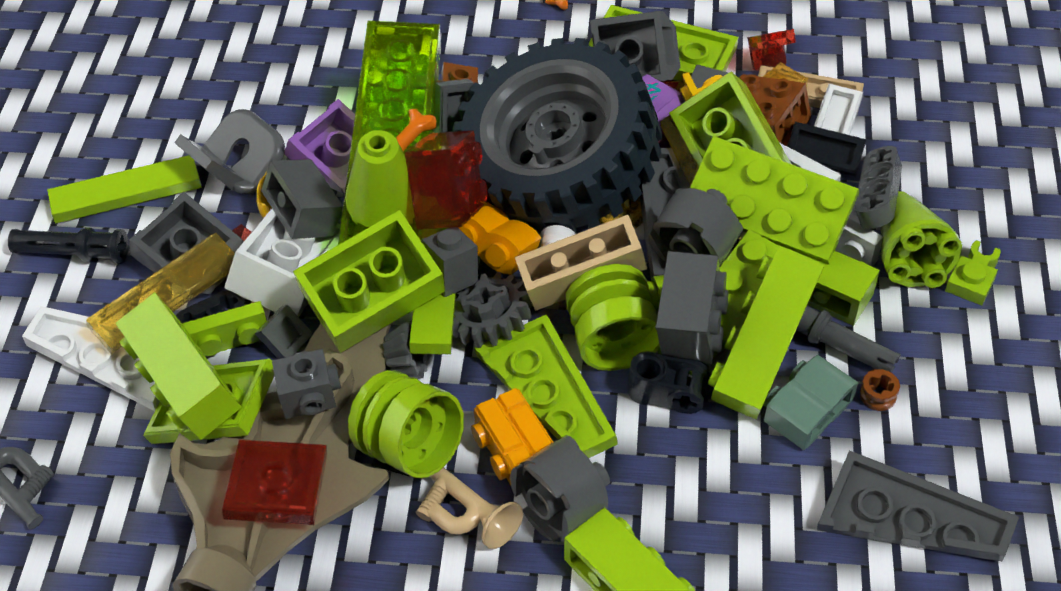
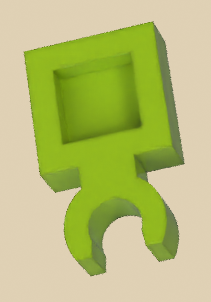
(974, 275)

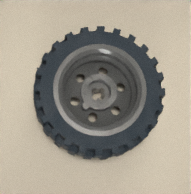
(584, 134)

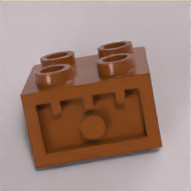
(781, 103)

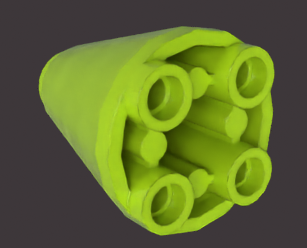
(918, 245)

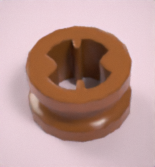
(887, 398)

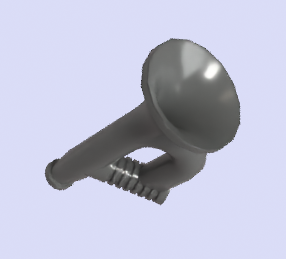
(20, 498)

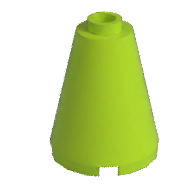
(378, 180)

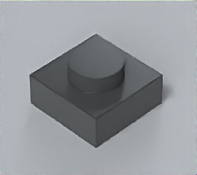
(284, 333)

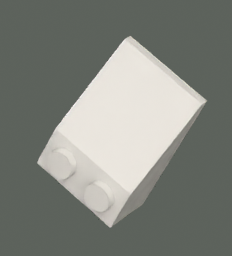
(266, 264)

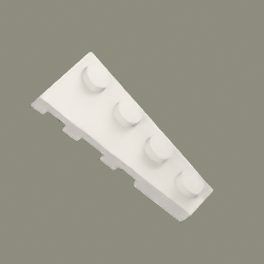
(70, 342)

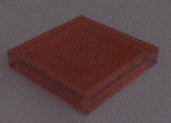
(275, 482)

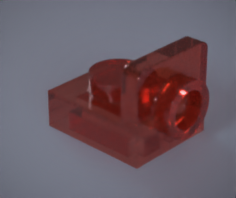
(769, 48)

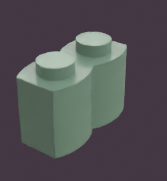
(809, 401)

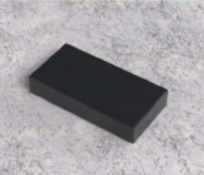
(827, 147)

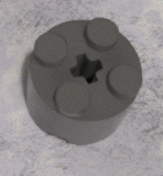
(696, 224)
(560, 488)

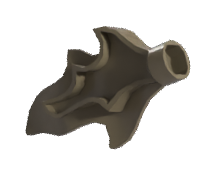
(236, 552)

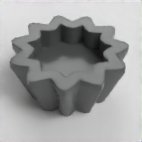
(398, 352)

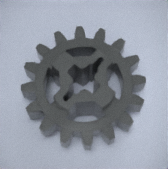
(491, 310)

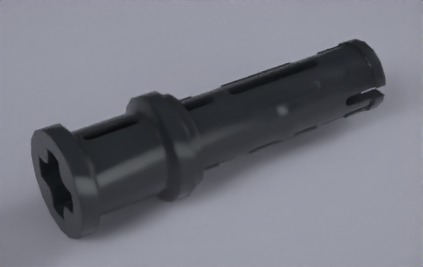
(86, 241)

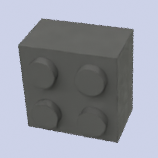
(692, 307)

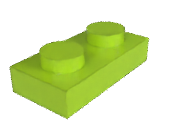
(227, 328)

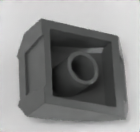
(645, 39)
(176, 232)

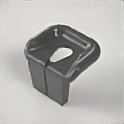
(264, 146)

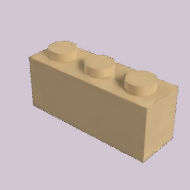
(553, 268)

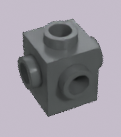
(305, 383)

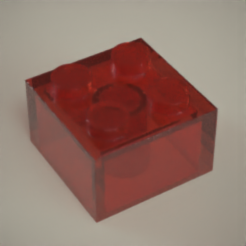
(446, 179)

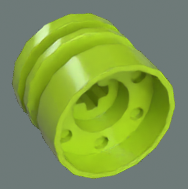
(612, 316)
(406, 423)

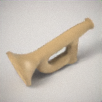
(498, 522)

